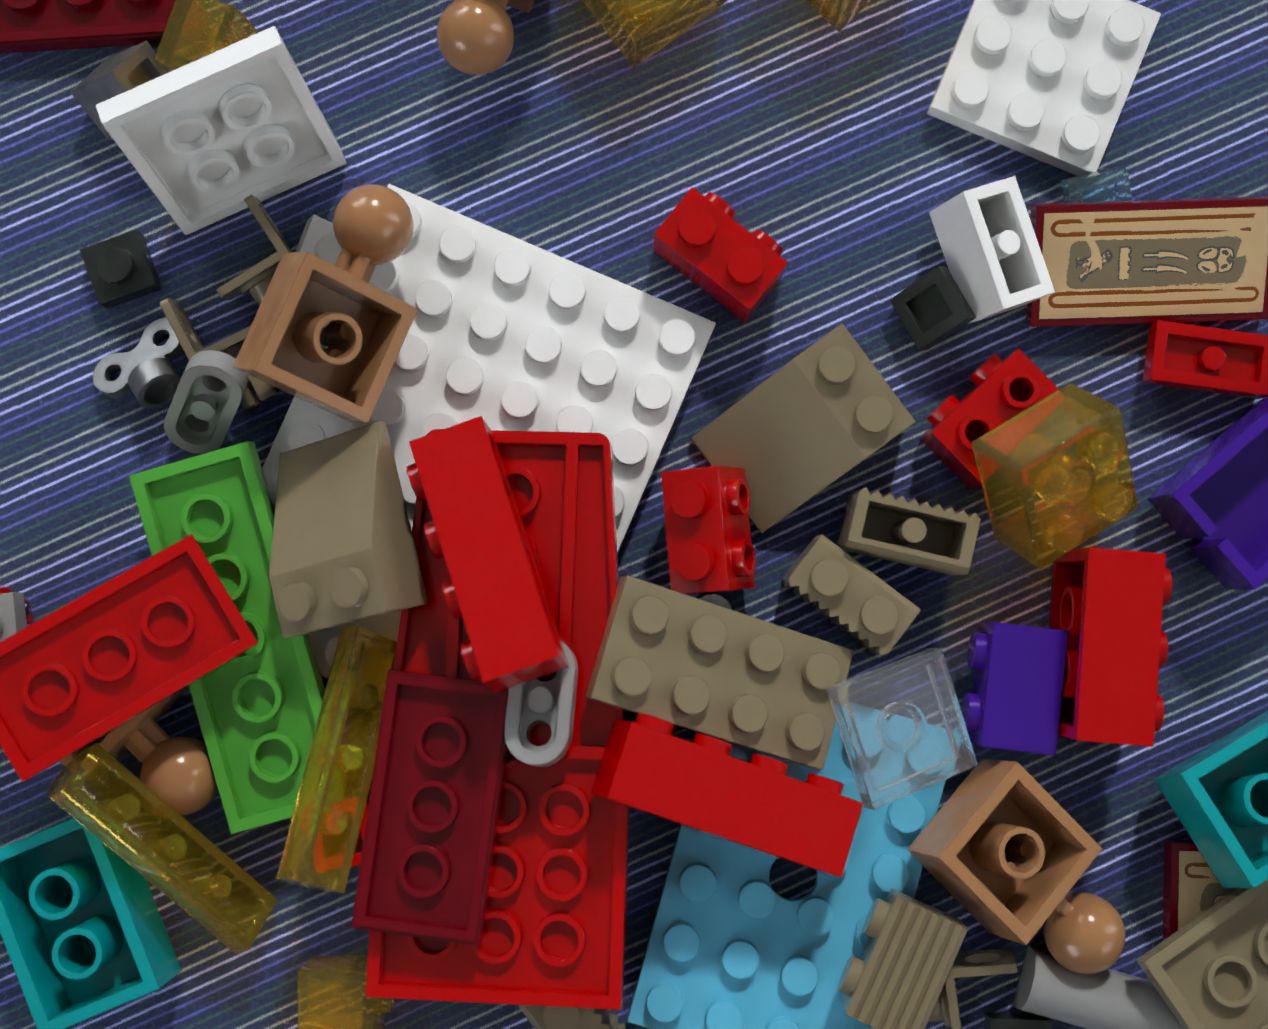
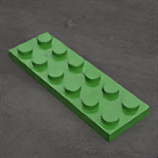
(266, 701)

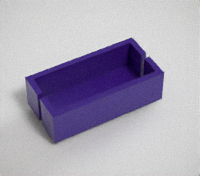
(1225, 502)

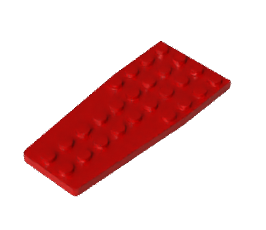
(558, 849)

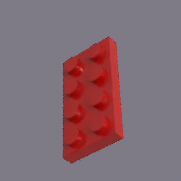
(114, 655)

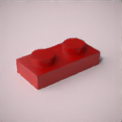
(1207, 359)

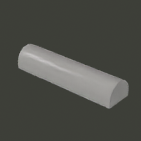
(1089, 1000)

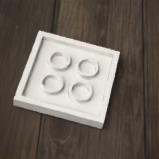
(1045, 75)
(223, 131)

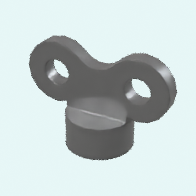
(143, 369)

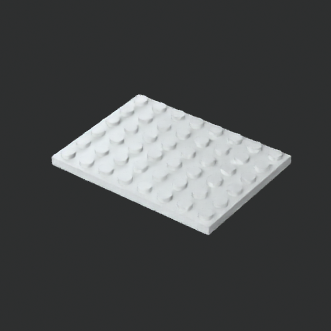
(525, 348)

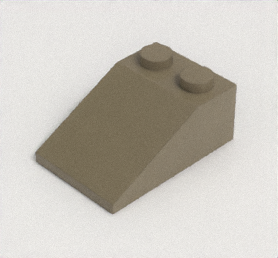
(805, 426)
(342, 535)

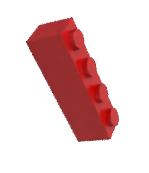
(486, 556)
(727, 796)

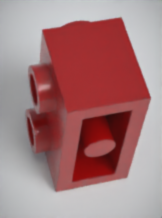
(720, 253)
(1000, 393)
(708, 529)

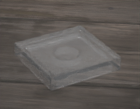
(902, 727)

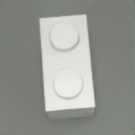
(992, 248)

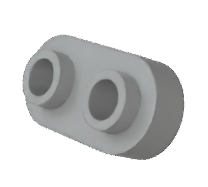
(205, 402)
(539, 703)

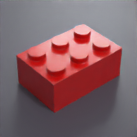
(1114, 643)

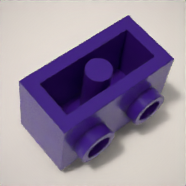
(1015, 687)

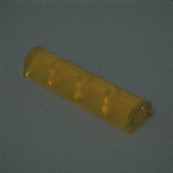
(339, 764)
(162, 847)

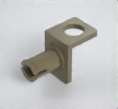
(258, 277)
(231, 345)
(970, 965)

